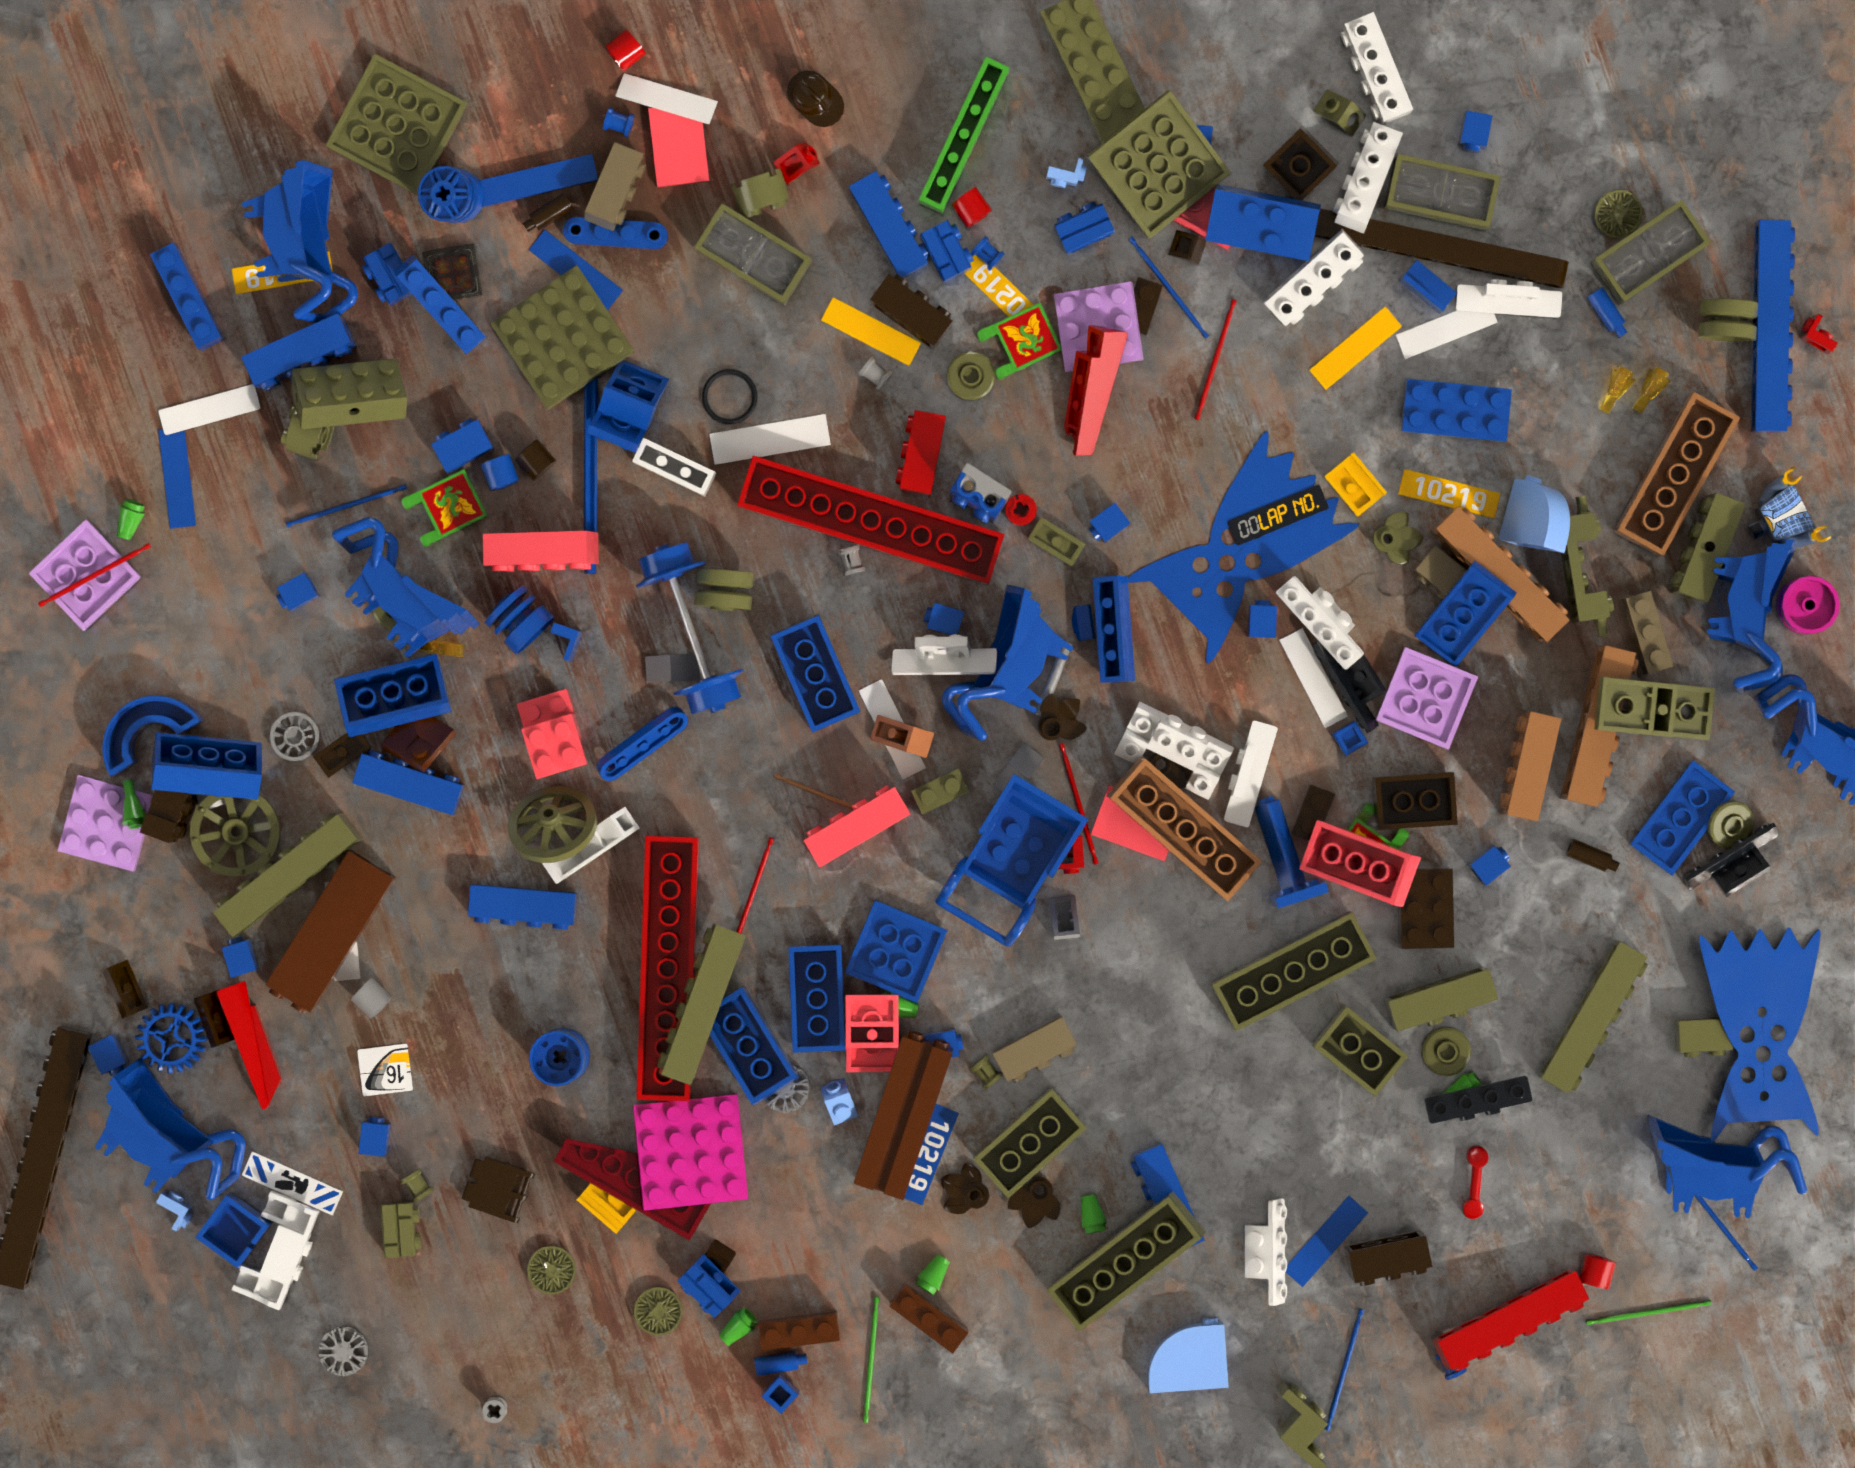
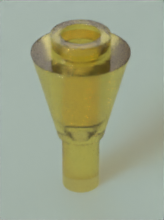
(1619, 383)
(1654, 383)

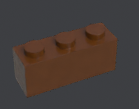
(929, 1317)
(799, 1330)

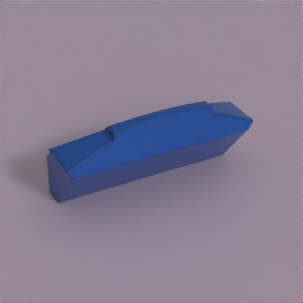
(1083, 622)

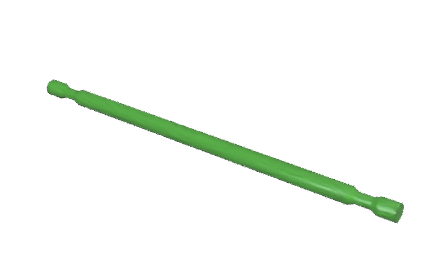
(1648, 1312)
(871, 1359)

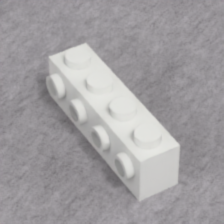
(1377, 68)
(1368, 178)
(1314, 277)

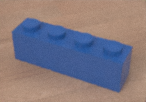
(888, 224)
(187, 296)
(439, 304)
(1113, 629)
(408, 783)
(522, 904)
(1158, 1175)

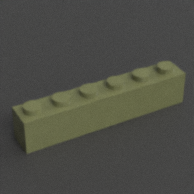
(701, 1004)
(1593, 1016)

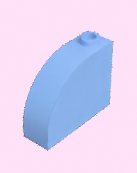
(1536, 516)
(1190, 1359)

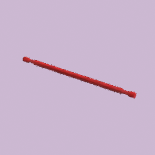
(1215, 360)
(94, 575)
(1078, 802)
(754, 887)

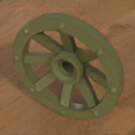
(552, 821)
(230, 839)

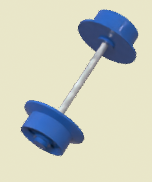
(666, 565)

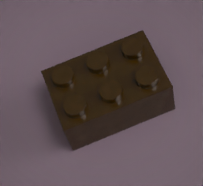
(912, 311)
(1415, 800)
(1428, 911)
(1388, 1257)

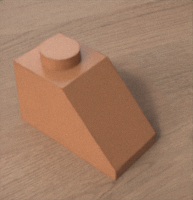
(902, 736)

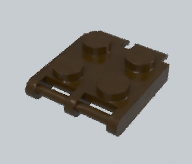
(497, 1188)

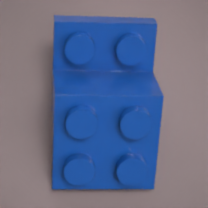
(628, 405)

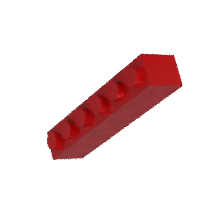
(1510, 1320)

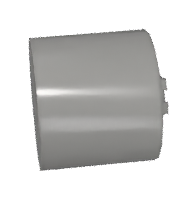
(371, 998)

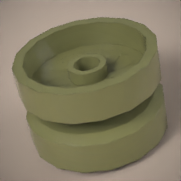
(1727, 322)
(724, 588)

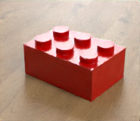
(921, 452)

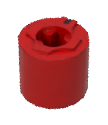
(625, 50)
(971, 207)
(1020, 510)
(1597, 1271)

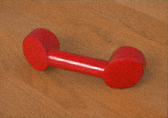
(1477, 1157)

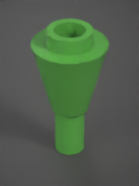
(132, 811)

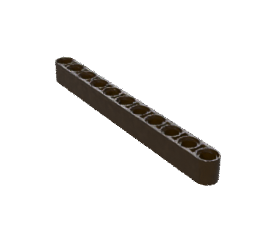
(1450, 250)

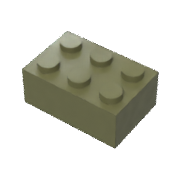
(1359, 1050)

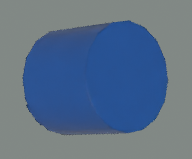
(500, 472)

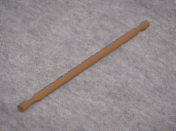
(814, 791)

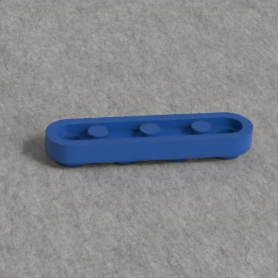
(628, 235)
(642, 743)

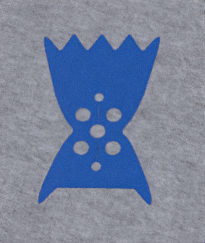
(1256, 486)
(1740, 986)

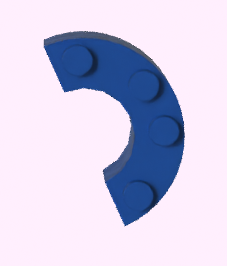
(133, 718)

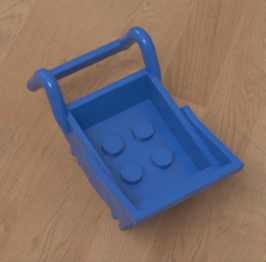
(296, 235)
(1749, 600)
(418, 612)
(1021, 648)
(1813, 734)
(1017, 850)
(158, 1135)
(1719, 1169)

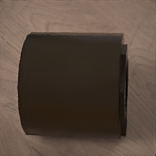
(535, 460)

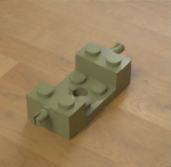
(1584, 606)

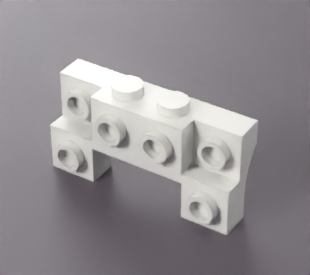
(1178, 743)
(284, 1255)

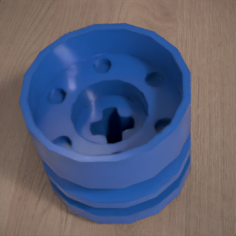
(464, 199)
(519, 619)
(544, 1057)

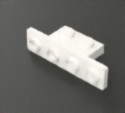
(1509, 299)
(1323, 620)
(943, 657)
(1250, 774)
(1266, 1251)

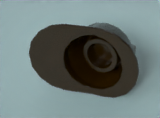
(815, 98)

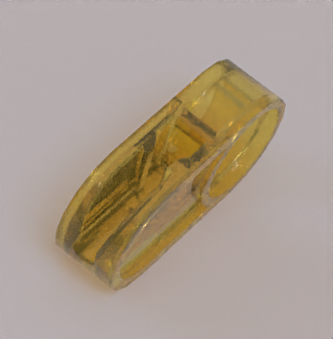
(443, 648)

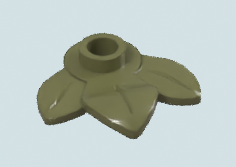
(1401, 538)

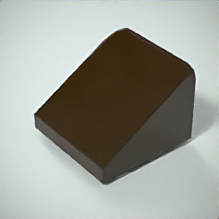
(1187, 247)
(720, 1255)

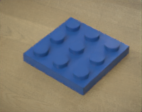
(896, 951)

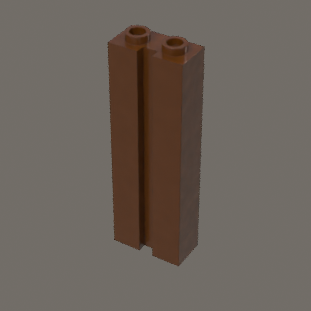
(330, 932)
(903, 1114)

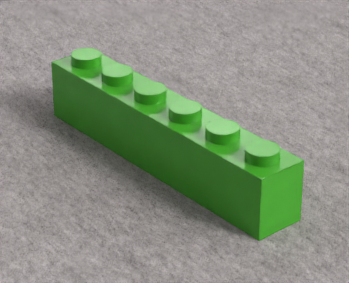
(964, 135)

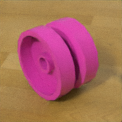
(1792, 610)

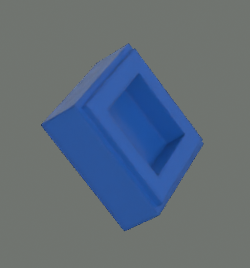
(1350, 738)

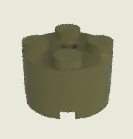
(761, 192)
(305, 441)

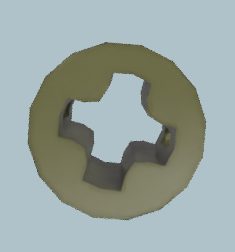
(985, 1072)
(417, 1185)

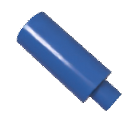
(1607, 311)
(779, 1363)

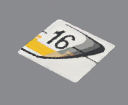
(385, 1069)

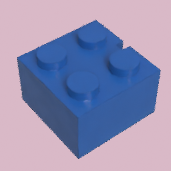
(233, 1230)

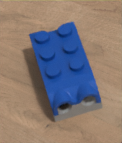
(979, 493)

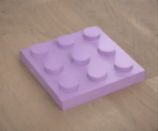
(1100, 306)
(75, 559)
(1426, 698)
(96, 828)

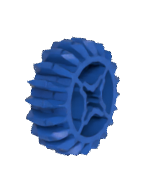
(166, 1050)

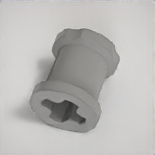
(875, 373)
(851, 560)
(494, 1401)

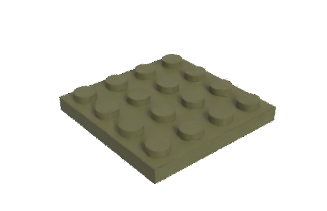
(396, 124)
(1158, 164)
(562, 337)

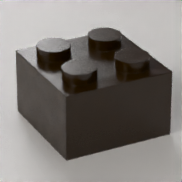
(1301, 164)

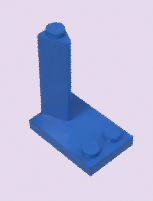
(1284, 857)

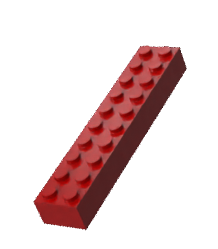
(870, 520)
(666, 955)

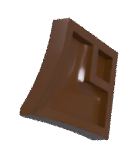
(418, 741)

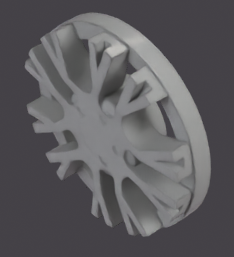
(294, 736)
(788, 1092)
(343, 1351)

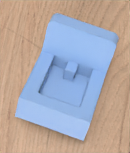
(1061, 177)
(839, 1101)
(174, 1202)

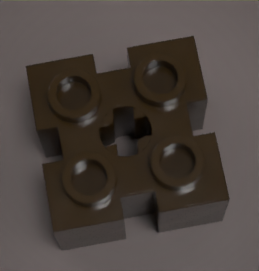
(167, 815)

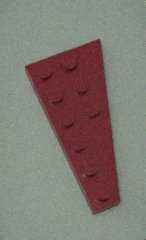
(618, 1175)

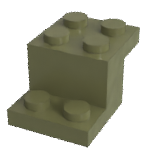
(1302, 1425)

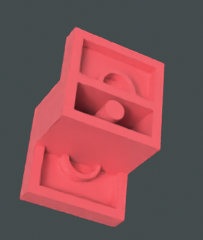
(551, 734)
(871, 1032)

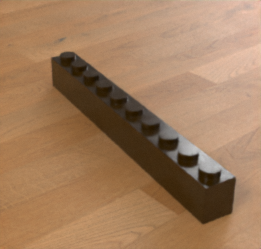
(42, 1155)

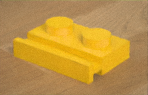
(1355, 484)
(605, 1208)

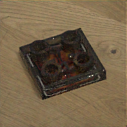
(455, 270)

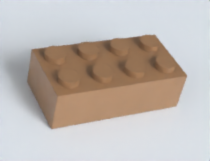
(1530, 765)

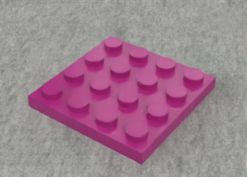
(690, 1152)

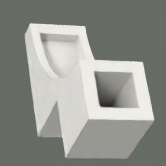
(607, 835)

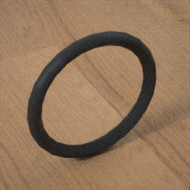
(705, 394)

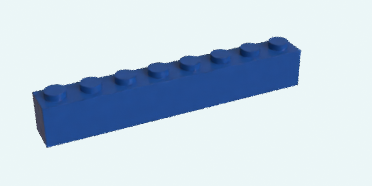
(1773, 339)

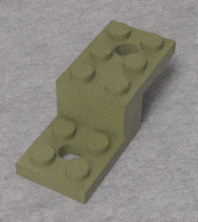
(1654, 708)

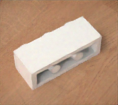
(674, 467)

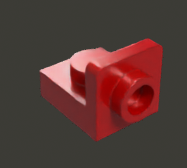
(797, 161)
(1819, 339)
(1077, 854)

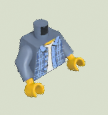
(1784, 514)

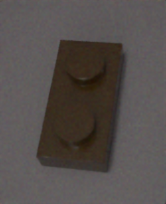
(1146, 299)
(341, 753)
(1314, 808)
(125, 989)
(213, 1019)

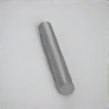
(1053, 678)

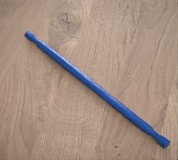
(1168, 287)
(346, 505)
(1725, 1231)
(1344, 1369)

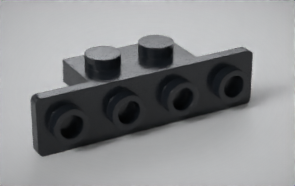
(1357, 684)
(1736, 866)
(1478, 1099)

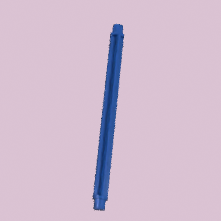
(590, 463)

